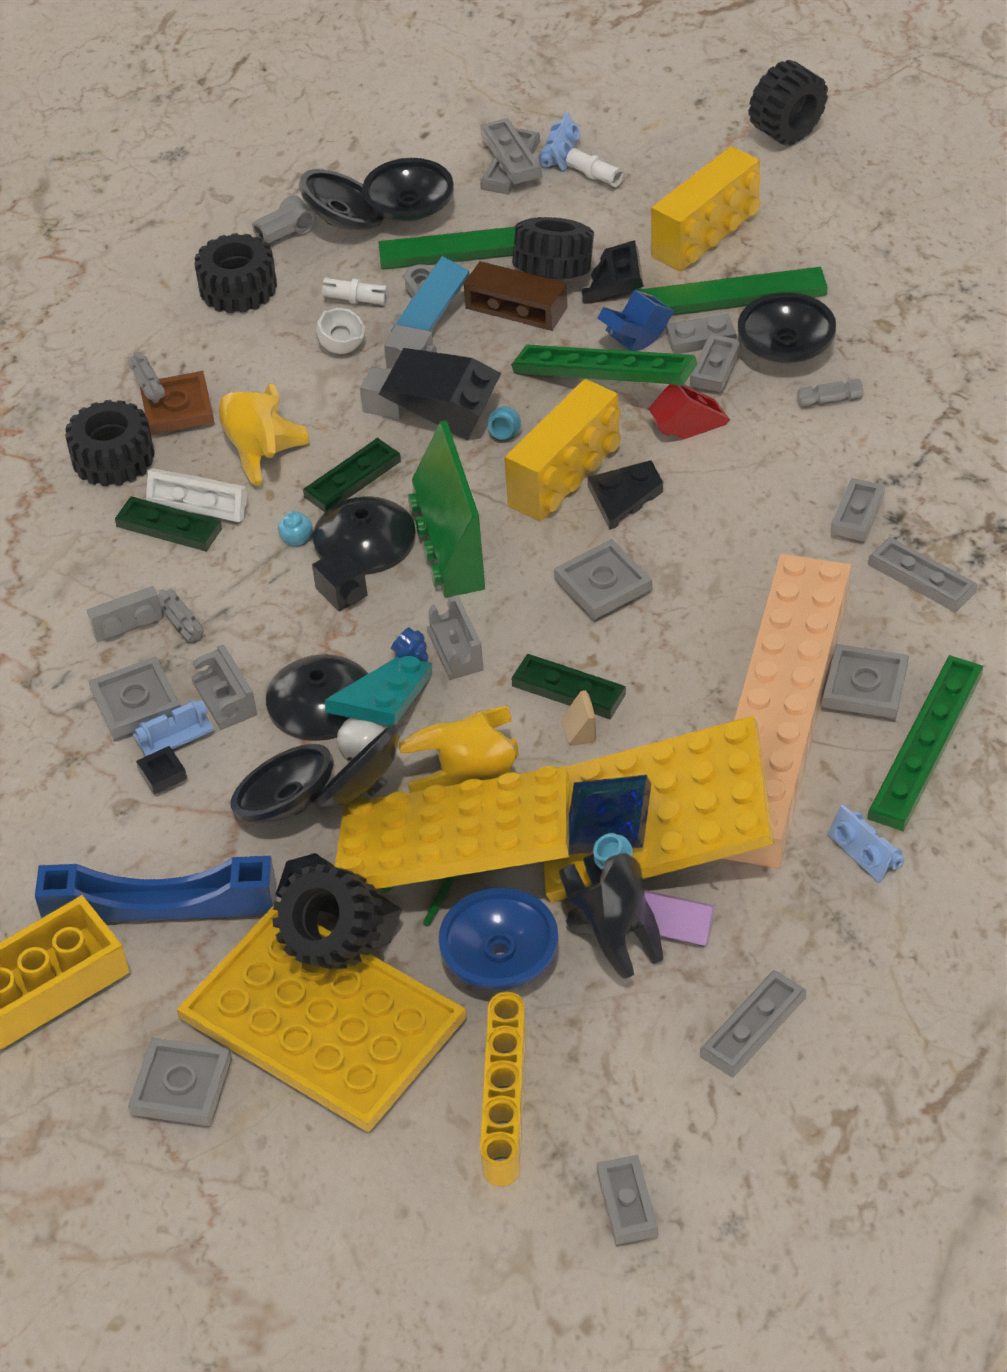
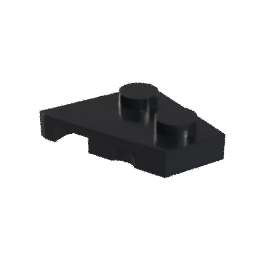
(616, 273)
(624, 490)

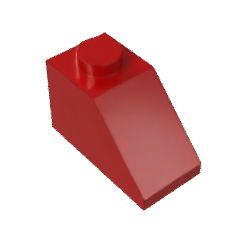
(686, 412)

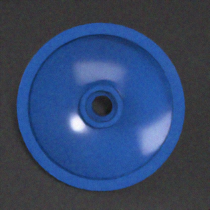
(496, 923)

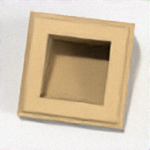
(580, 721)

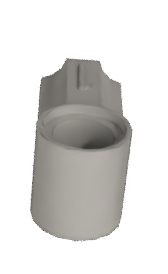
(290, 217)

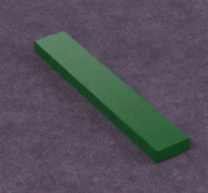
(453, 246)
(738, 290)
(605, 364)
(925, 743)

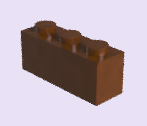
(515, 295)

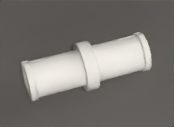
(594, 167)
(355, 291)

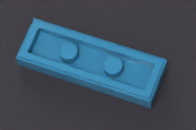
(434, 296)

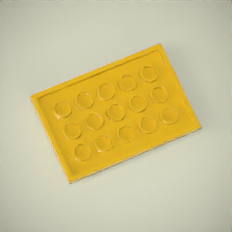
(702, 801)
(457, 828)
(331, 1033)

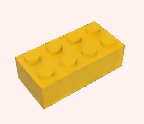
(705, 208)
(562, 450)
(55, 967)

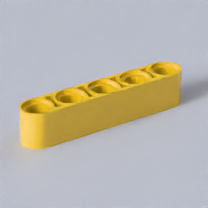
(504, 1103)

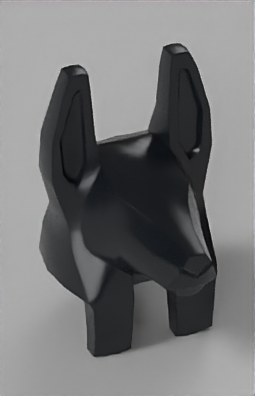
(612, 909)

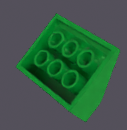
(447, 517)

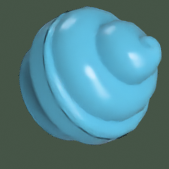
(504, 423)
(295, 528)
(610, 845)

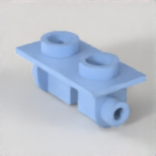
(560, 141)
(184, 726)
(863, 844)

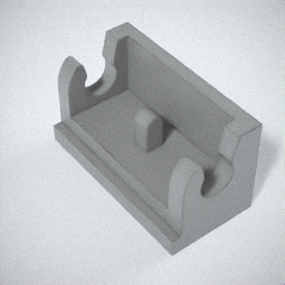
(455, 640)
(224, 688)

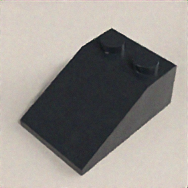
(441, 388)

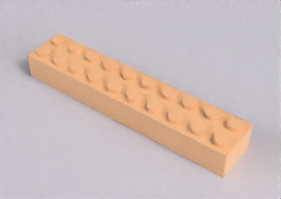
(789, 681)

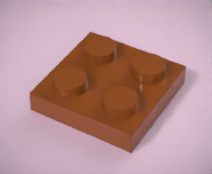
(182, 407)

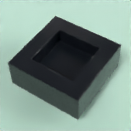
(161, 769)

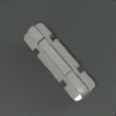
(146, 377)
(830, 392)
(180, 615)

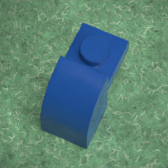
(639, 322)

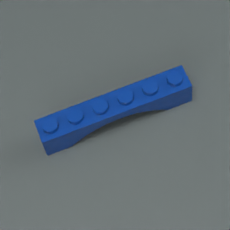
(229, 890)

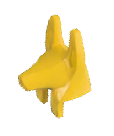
(257, 428)
(465, 748)

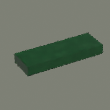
(352, 475)
(168, 523)
(565, 683)

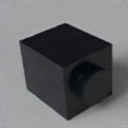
(340, 580)

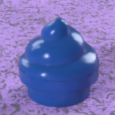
(410, 644)

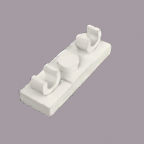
(197, 494)

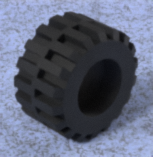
(788, 102)
(553, 247)
(235, 273)
(109, 442)
(300, 911)

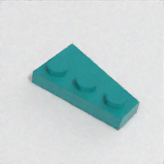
(383, 693)

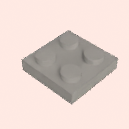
(603, 579)
(865, 681)
(133, 696)
(180, 1081)

